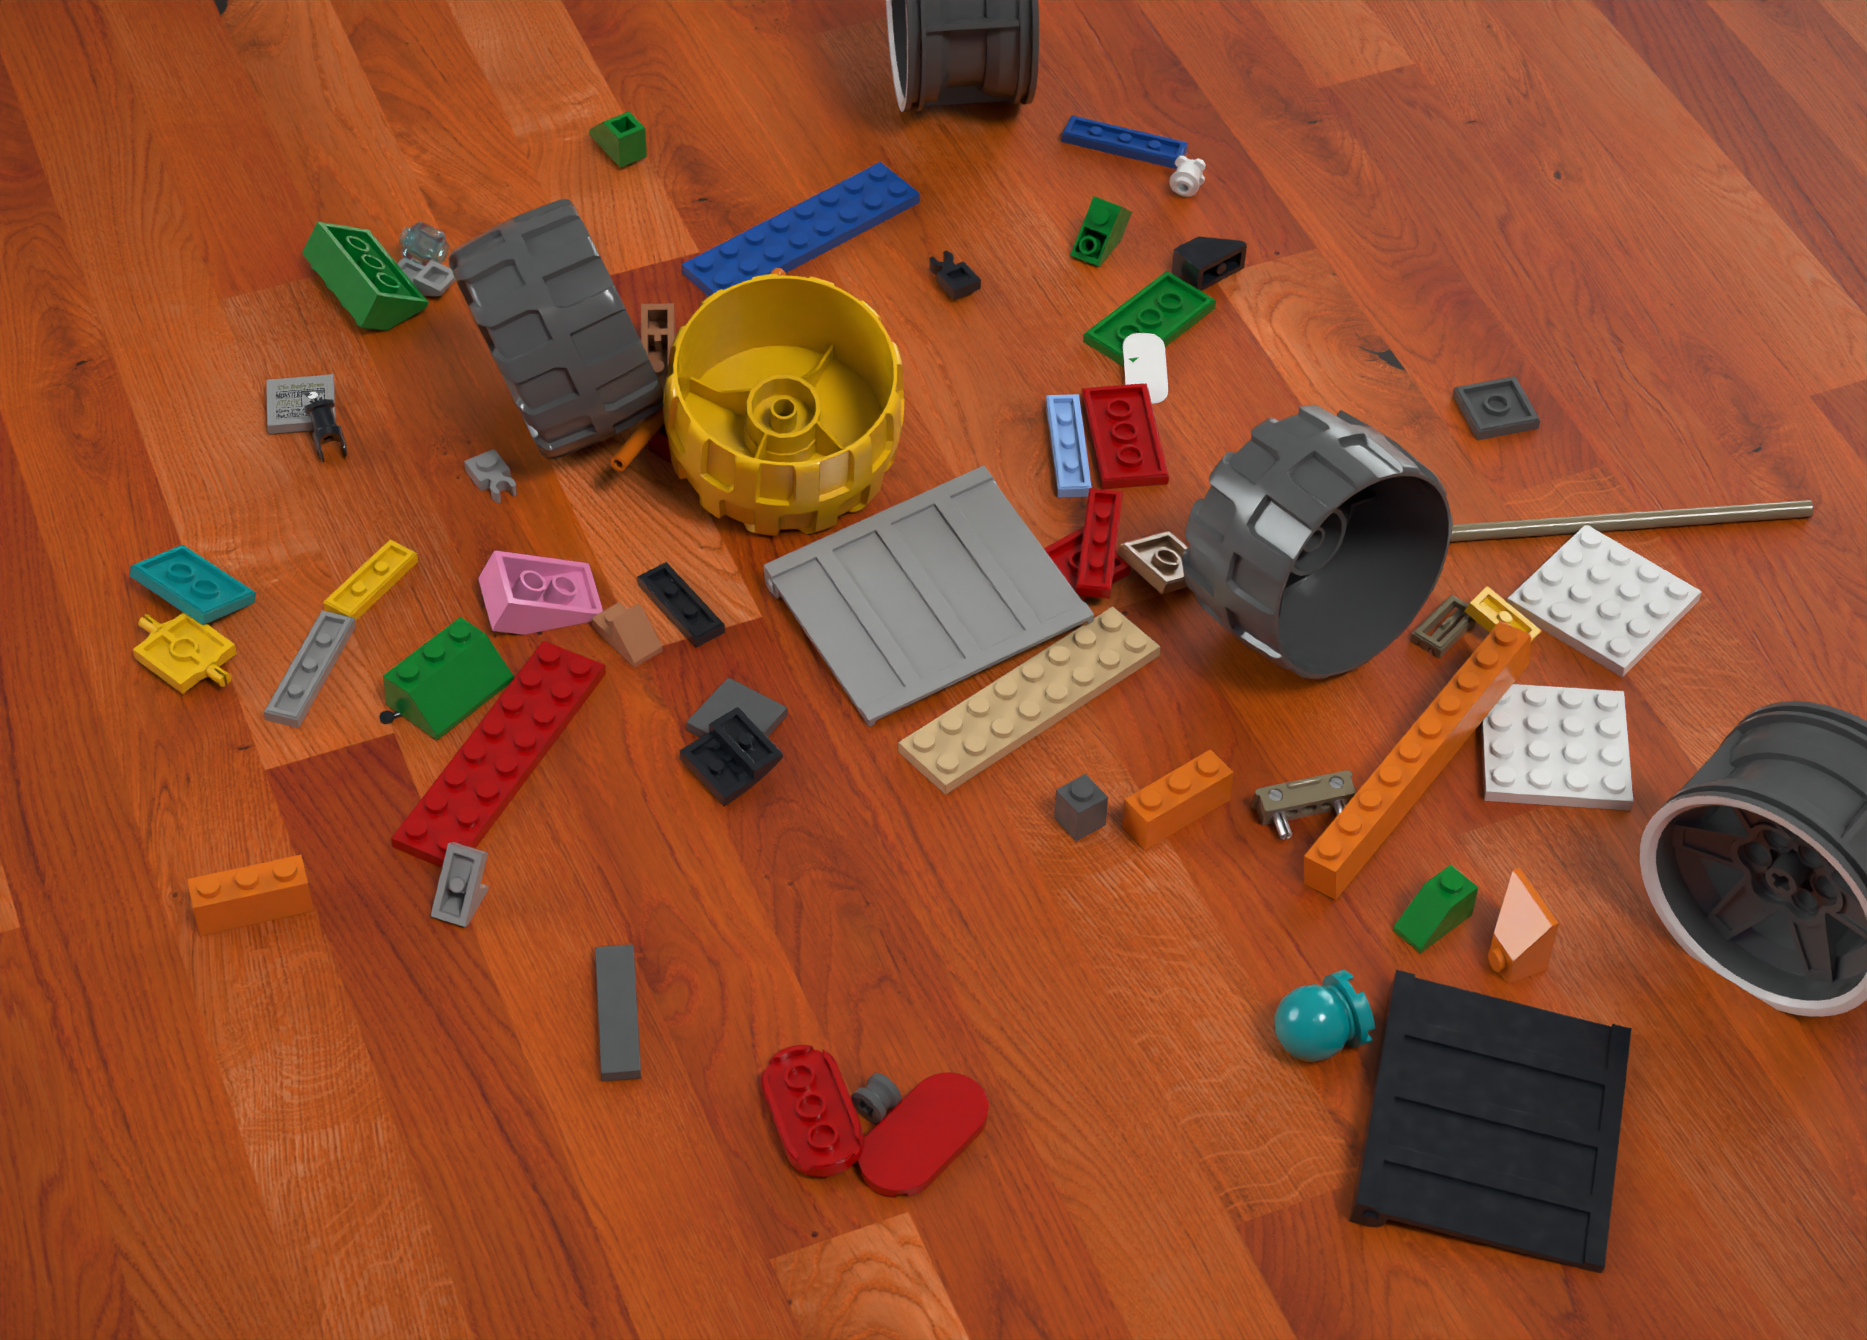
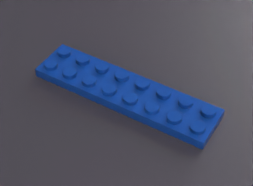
(804, 230)

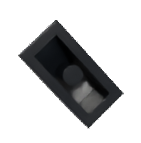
(1208, 260)

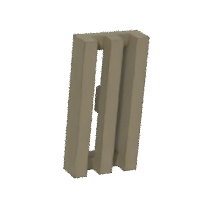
(1453, 636)

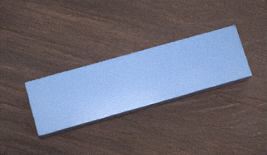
(1068, 445)

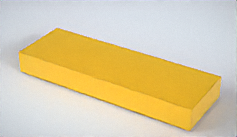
(371, 580)

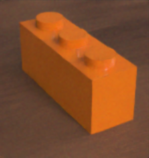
(1177, 799)
(250, 895)

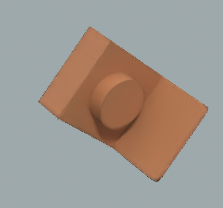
(628, 633)

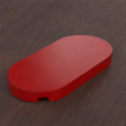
(812, 1111)
(923, 1134)

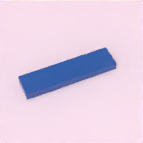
(1123, 141)

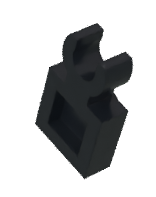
(954, 278)

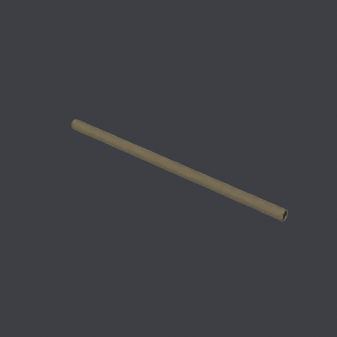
(1632, 520)

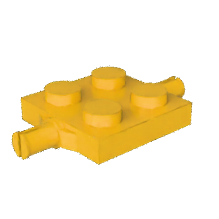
(184, 651)

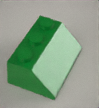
(446, 679)

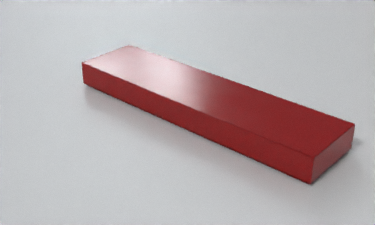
(1099, 543)

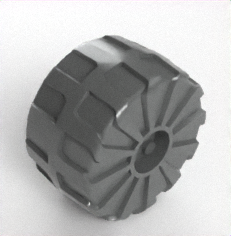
(557, 329)
(1317, 542)

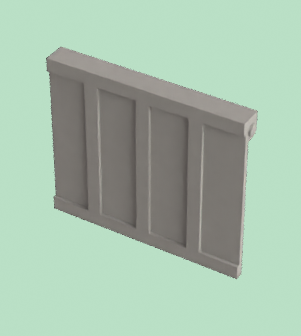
(925, 594)

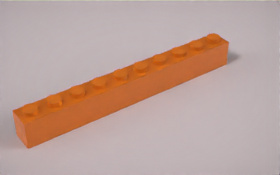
(1416, 760)

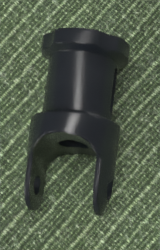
(325, 425)

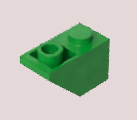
(621, 138)
(1100, 231)

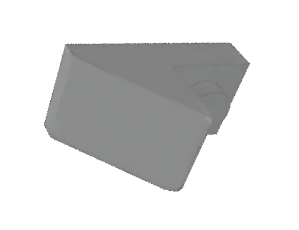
(460, 885)

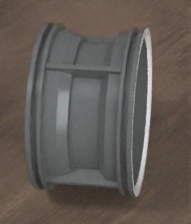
(963, 51)
(1768, 859)

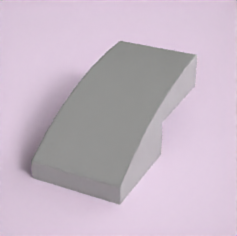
(429, 279)

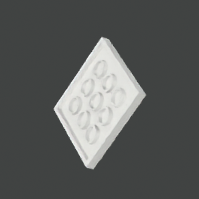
(1604, 600)
(1557, 748)

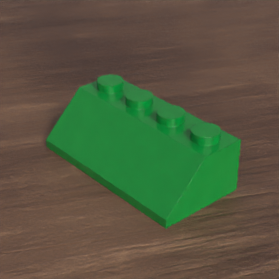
(363, 276)

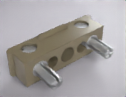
(1302, 799)

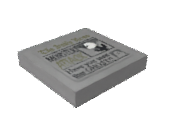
(289, 397)

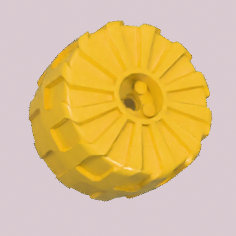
(783, 403)

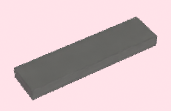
(617, 1013)

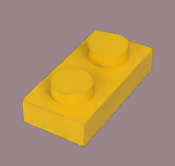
(1490, 608)

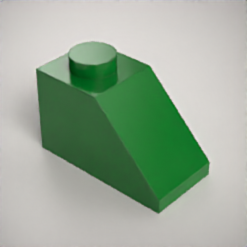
(1437, 909)

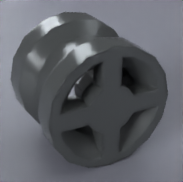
(876, 1098)

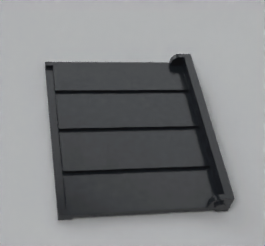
(1493, 1123)

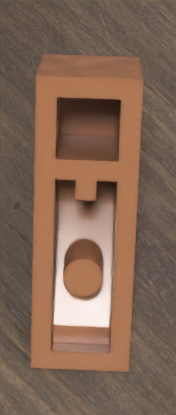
(657, 336)

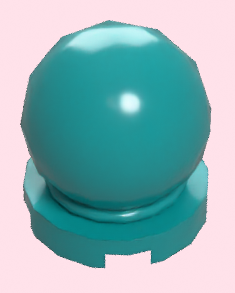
(1319, 1020)

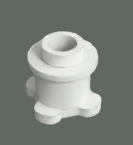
(1188, 176)

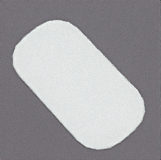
(1150, 365)

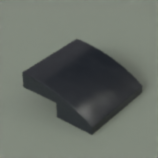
(731, 756)

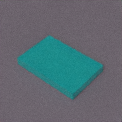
(192, 584)

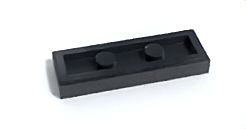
(681, 604)

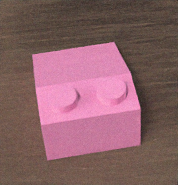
(537, 593)

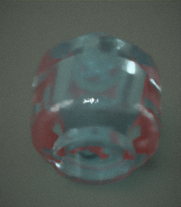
(423, 244)

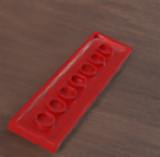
(500, 753)

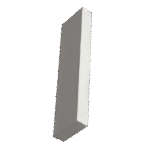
(310, 669)

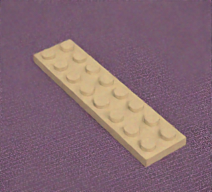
(1028, 700)

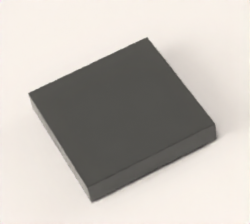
(1496, 408)
(732, 694)

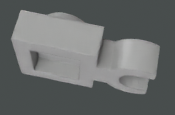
(491, 472)

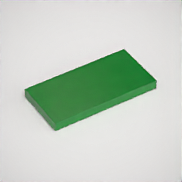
(1161, 308)

